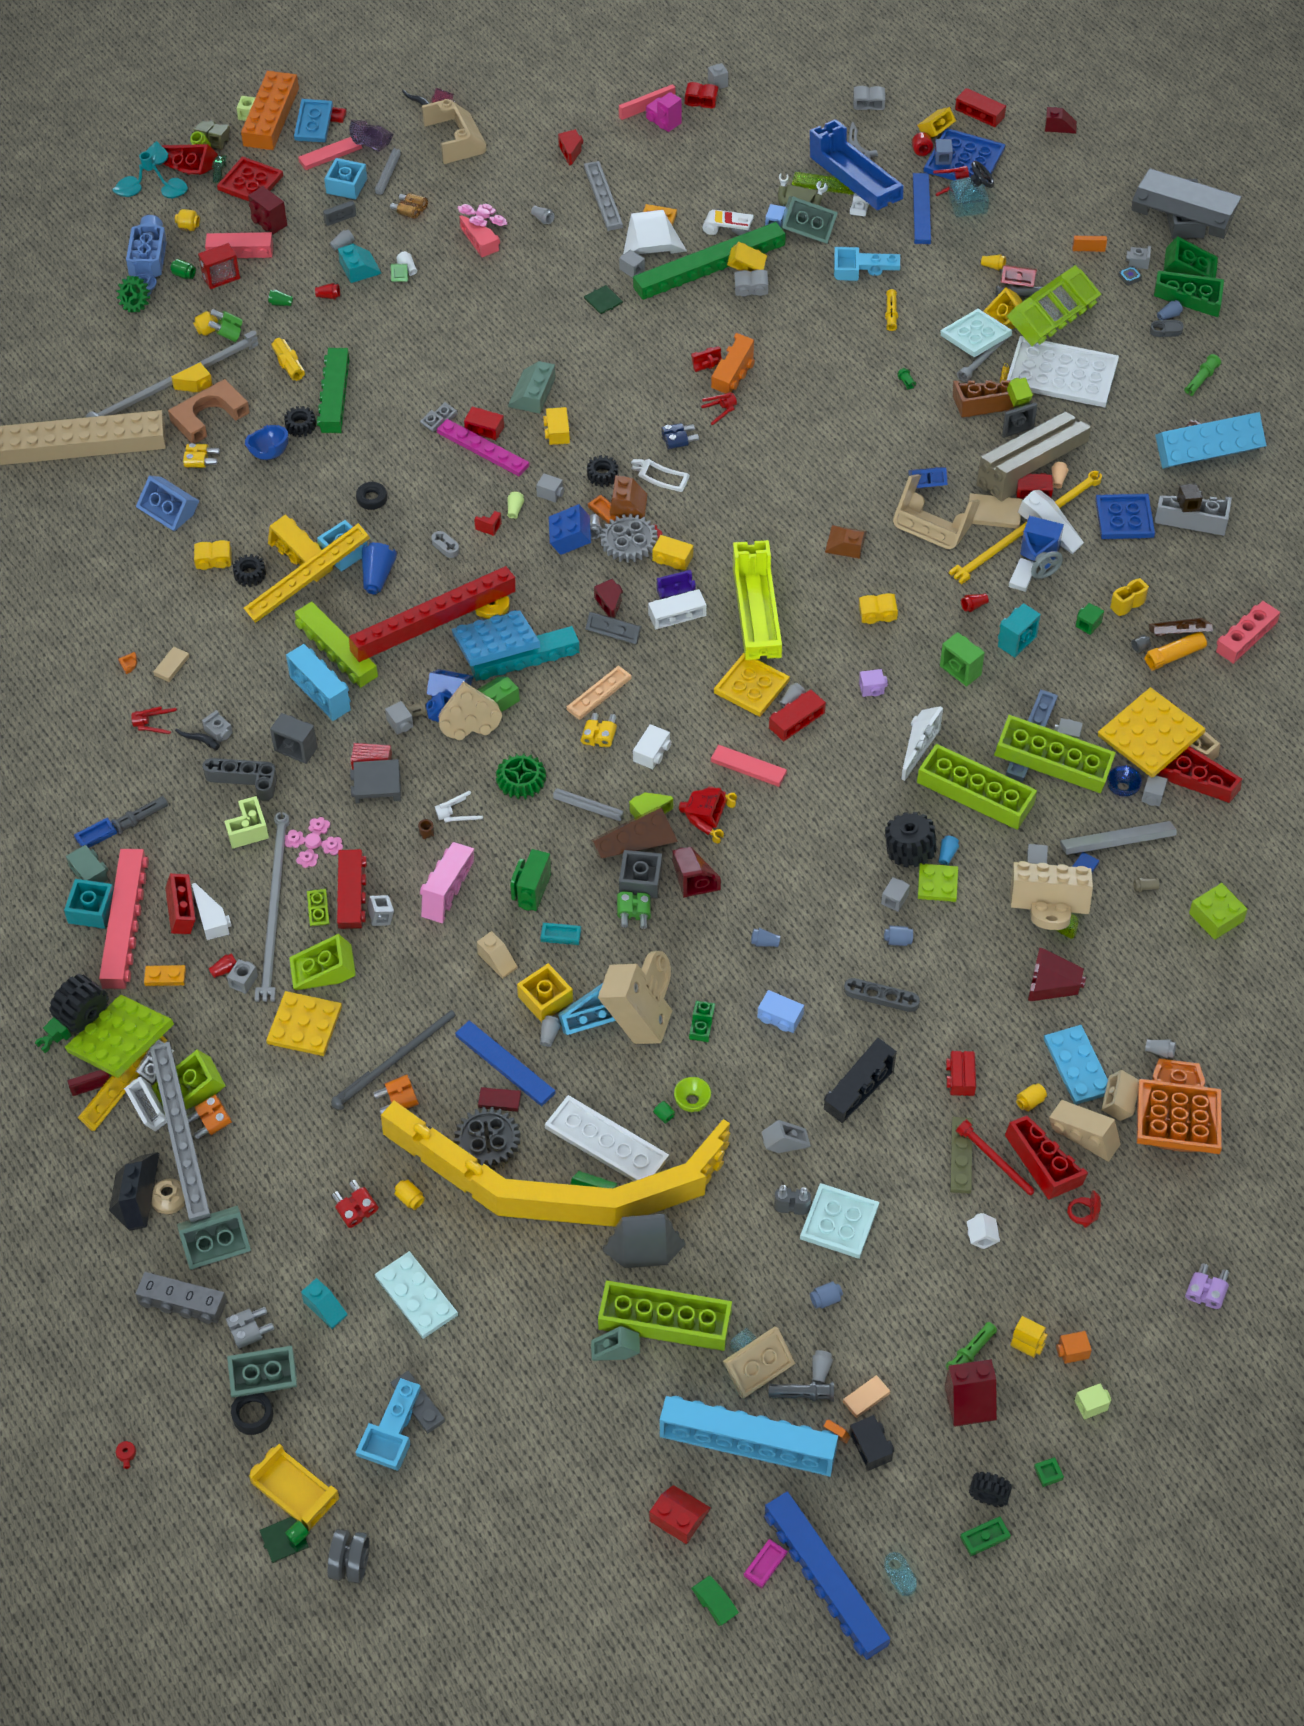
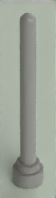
(966, 372)

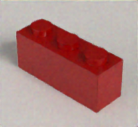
(980, 107)
(797, 715)
(180, 903)

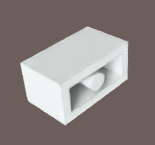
(651, 746)

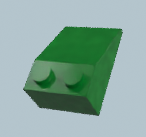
(1189, 259)

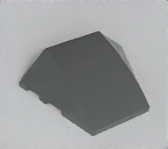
(644, 1241)

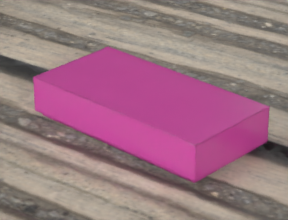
(765, 1563)

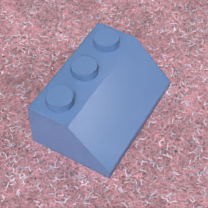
(166, 502)

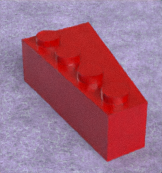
(1202, 775)
(351, 889)
(1044, 1160)

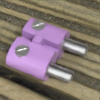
(1206, 1289)

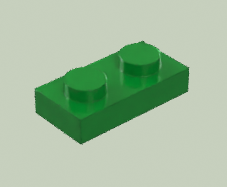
(985, 1536)

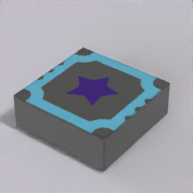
(1130, 276)

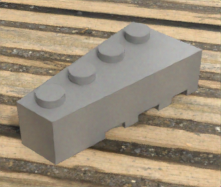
(1210, 519)

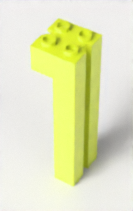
(756, 600)

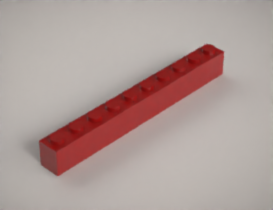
(432, 614)

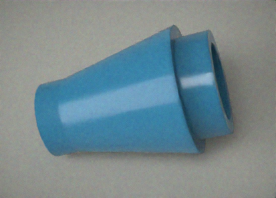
(948, 848)

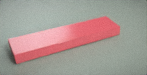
(639, 104)
(328, 153)
(748, 765)

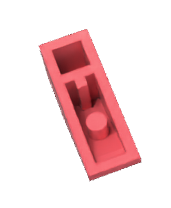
(481, 237)

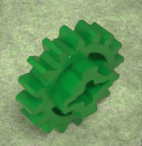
(133, 294)

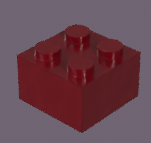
(267, 210)

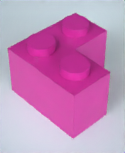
(665, 111)

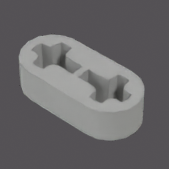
(443, 546)

